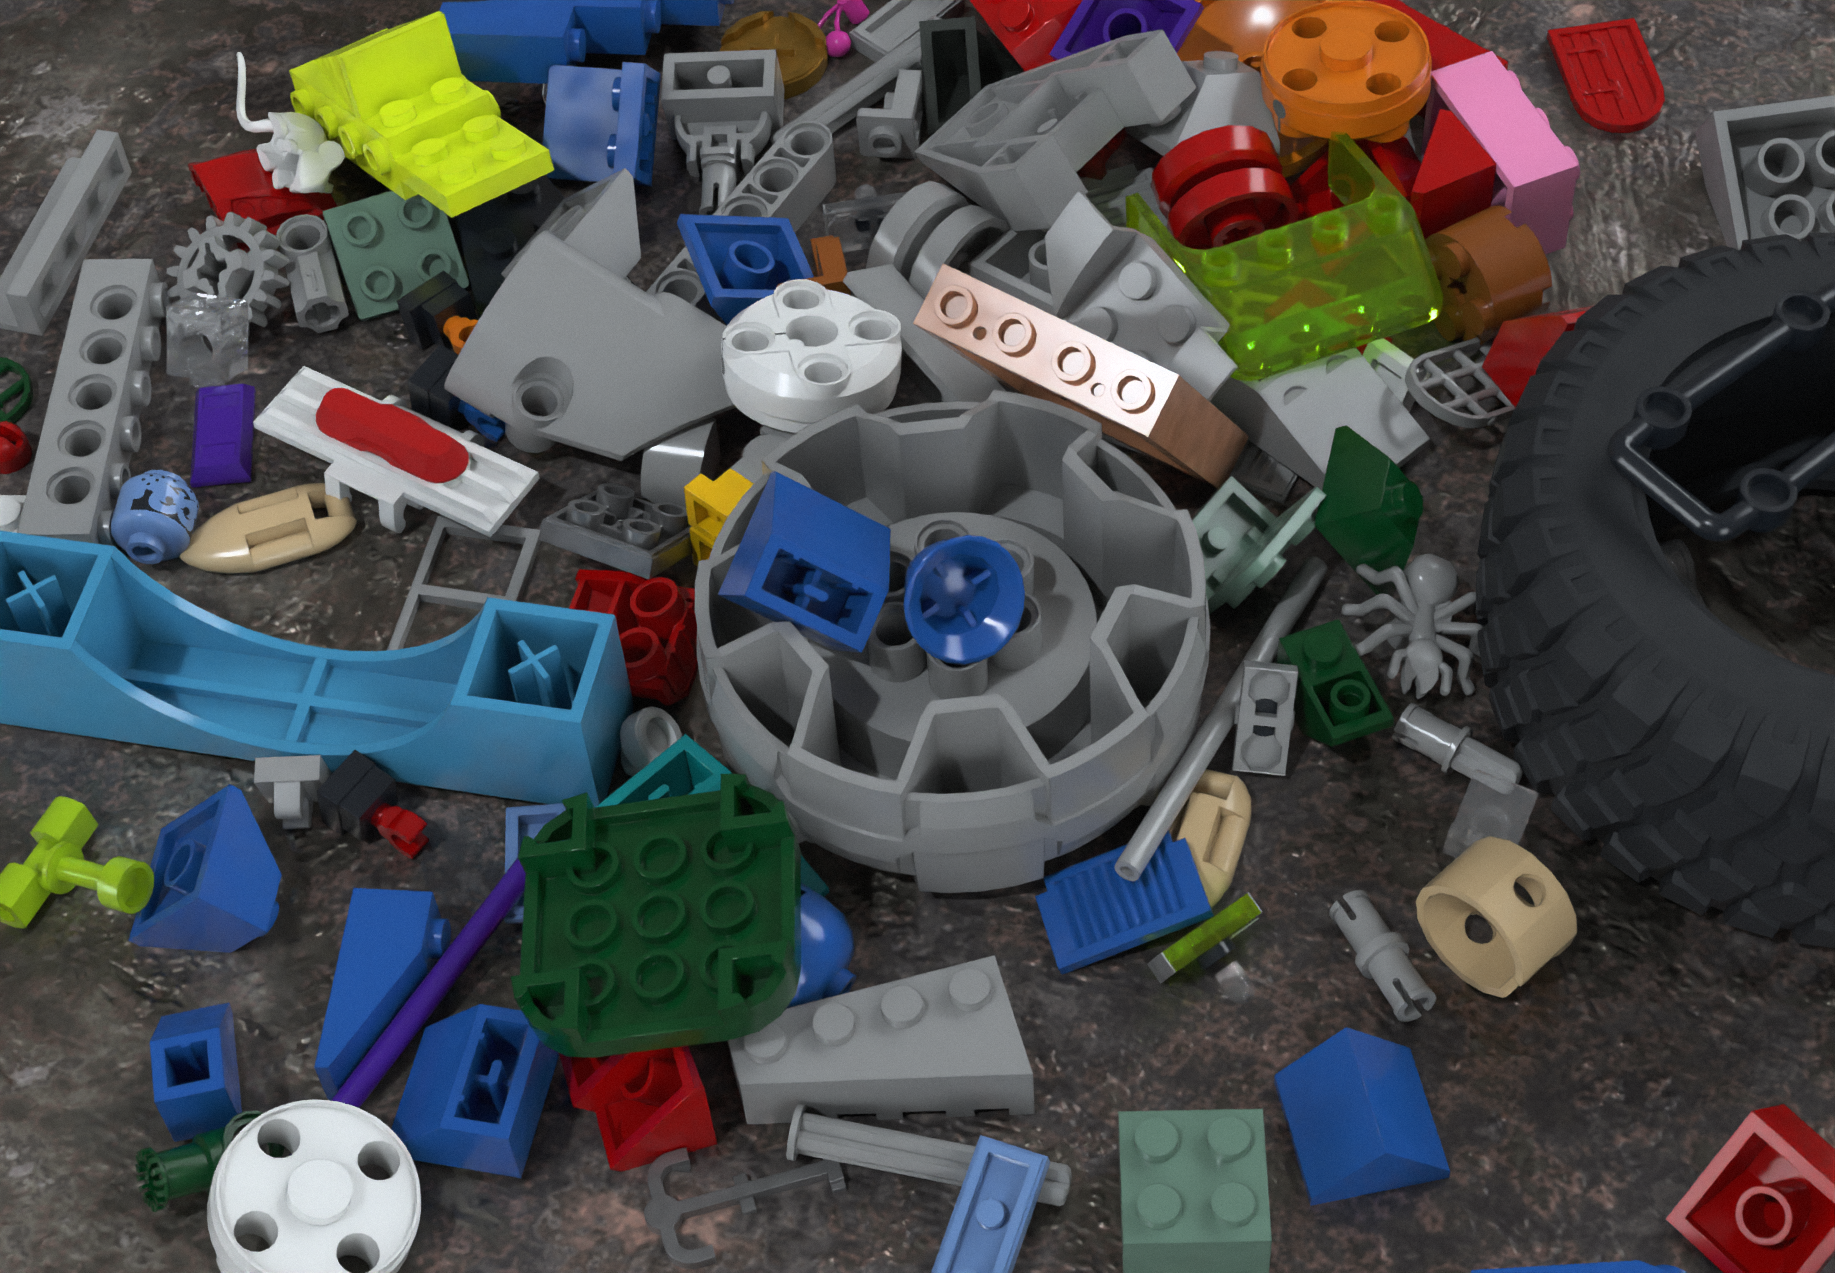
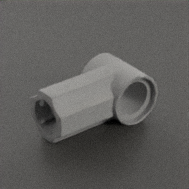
(312, 273)

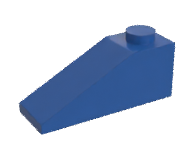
(382, 959)

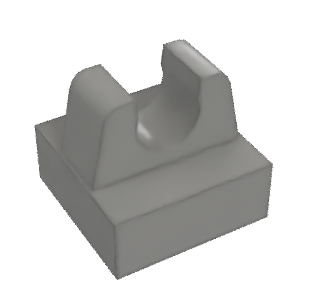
(291, 786)

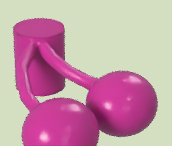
(838, 41)

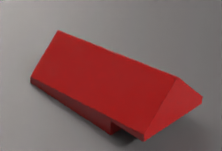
(642, 1103)

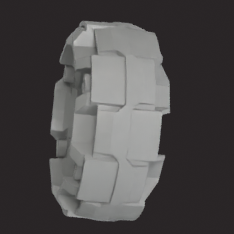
(994, 761)

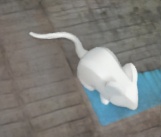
(298, 149)

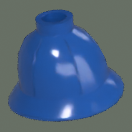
(963, 598)

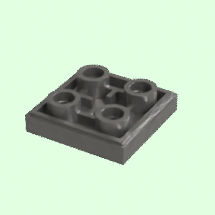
(621, 530)

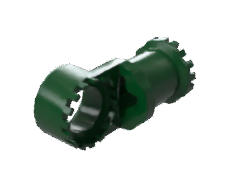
(189, 1166)

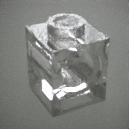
(226, 327)

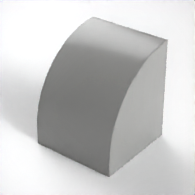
(678, 460)

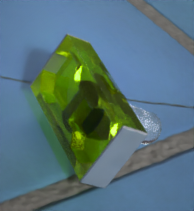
(1210, 944)

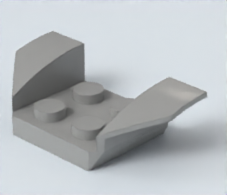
(1134, 296)

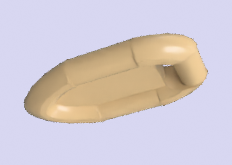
(270, 531)
(1215, 827)

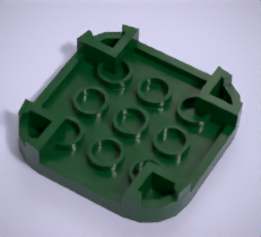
(660, 921)

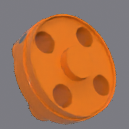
(1346, 71)

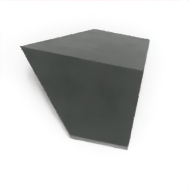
(958, 63)

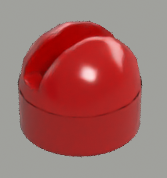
(13, 456)

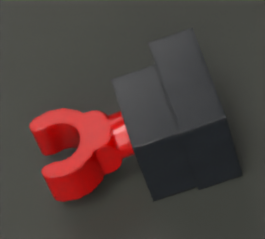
(365, 798)

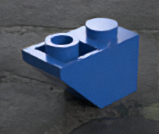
(195, 1070)

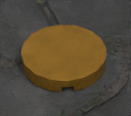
(797, 42)

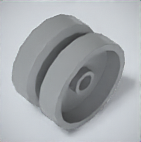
(931, 229)

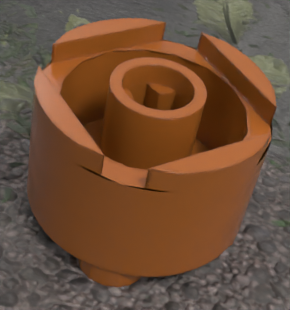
(1487, 274)

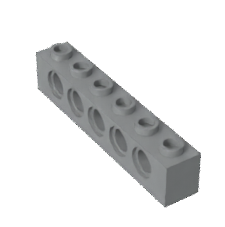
(96, 401)

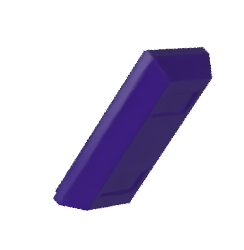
(223, 435)

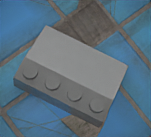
(1771, 169)

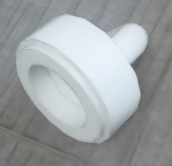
(646, 737)

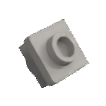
(897, 127)

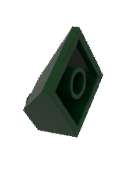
(1368, 507)

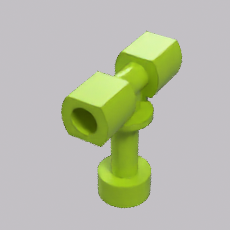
(59, 866)

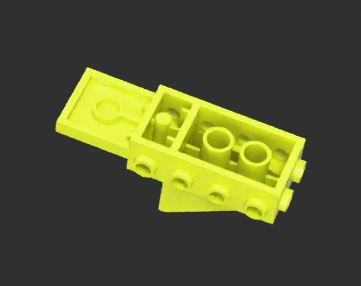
(416, 119)

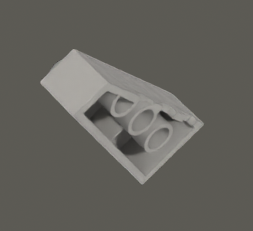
(891, 1050)

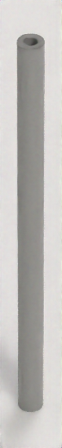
(1216, 725)

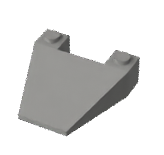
(1032, 132)

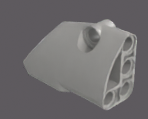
(589, 357)

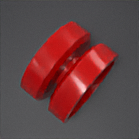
(1223, 187)

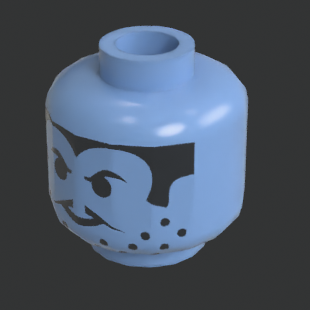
(154, 516)

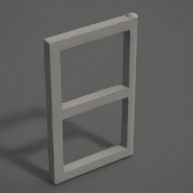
(461, 598)

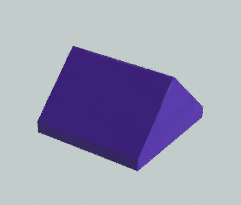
(1107, 20)

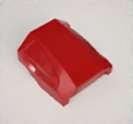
(243, 187)
(653, 625)

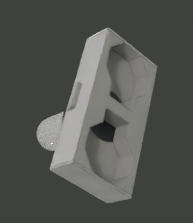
(1264, 717)

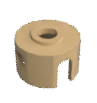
(1523, 933)

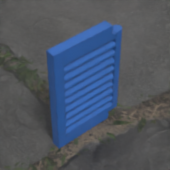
(1100, 914)

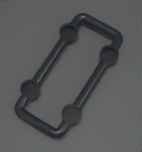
(1664, 414)

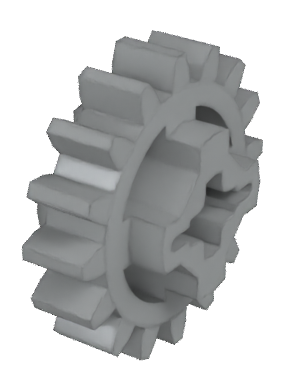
(222, 269)

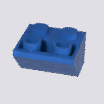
(811, 565)
(476, 1092)

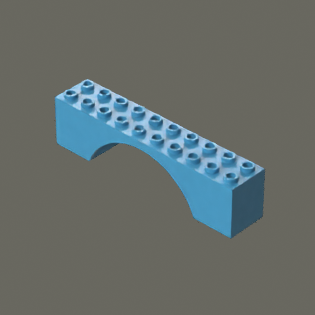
(502, 708)

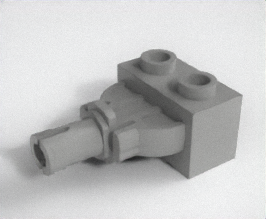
(722, 111)

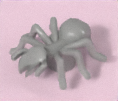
(1419, 622)

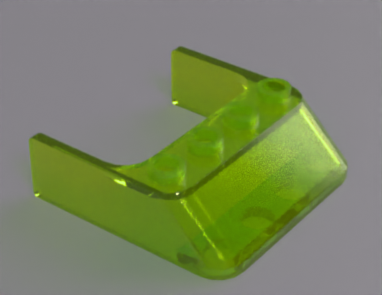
(1316, 281)

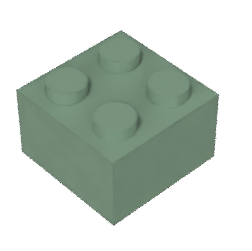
(1194, 1191)

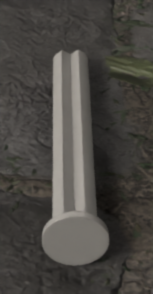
(862, 89)
(899, 1152)

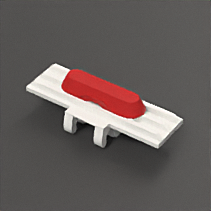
(395, 454)

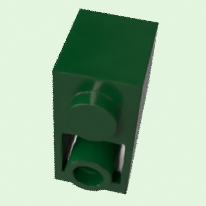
(1333, 687)

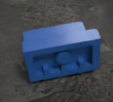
(602, 121)

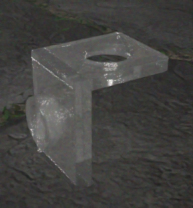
(1490, 809)

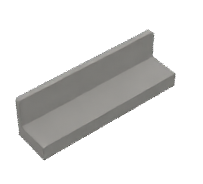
(62, 234)
(925, 360)

